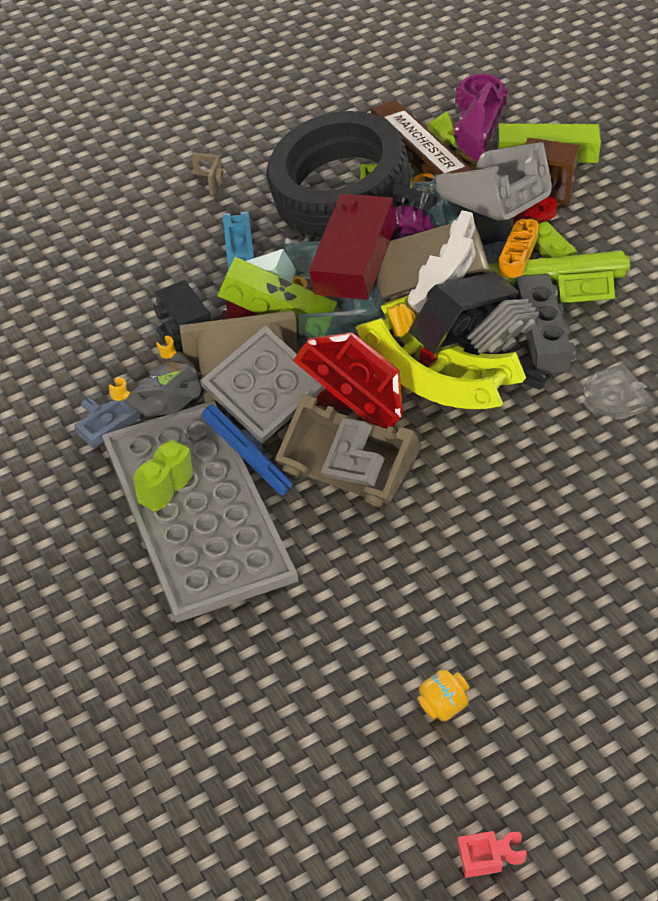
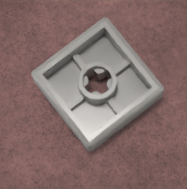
(503, 326)

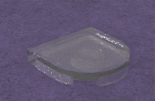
(616, 393)

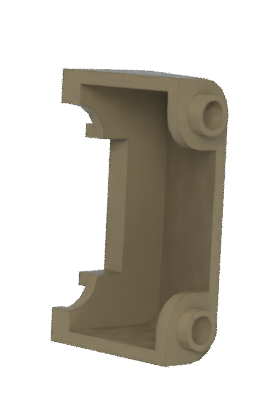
(408, 254)
(312, 436)

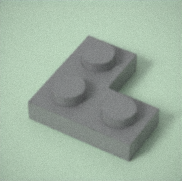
(346, 456)

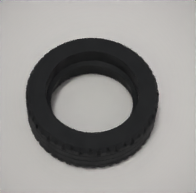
(329, 139)

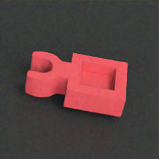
(484, 855)

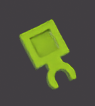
(443, 129)

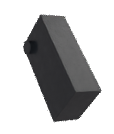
(457, 309)

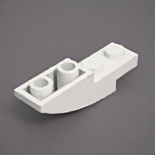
(451, 264)

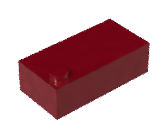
(353, 246)

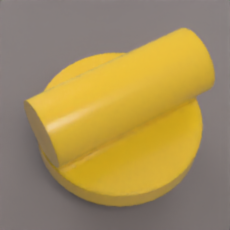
(401, 319)

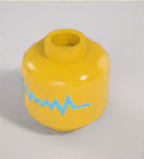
(443, 695)

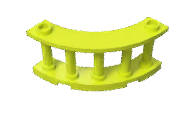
(472, 378)

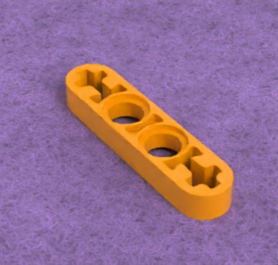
(518, 248)

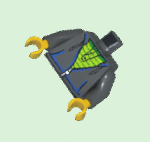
(166, 388)

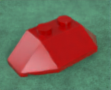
(355, 376)

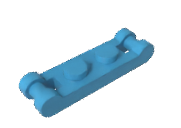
(238, 237)

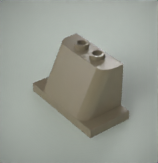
(213, 341)

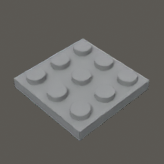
(261, 384)

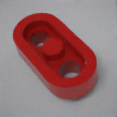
(539, 212)

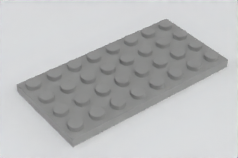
(215, 533)

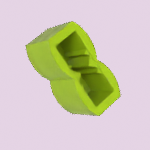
(163, 475)

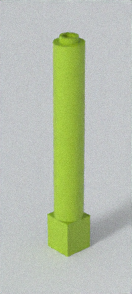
(573, 264)

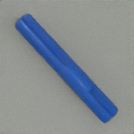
(247, 449)

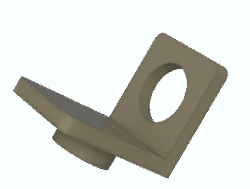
(215, 174)

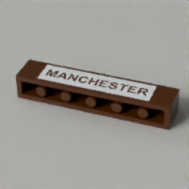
(423, 148)

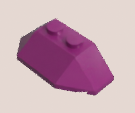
(479, 122)

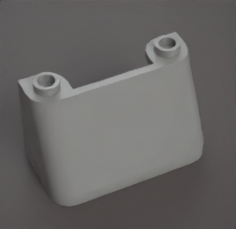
(504, 183)

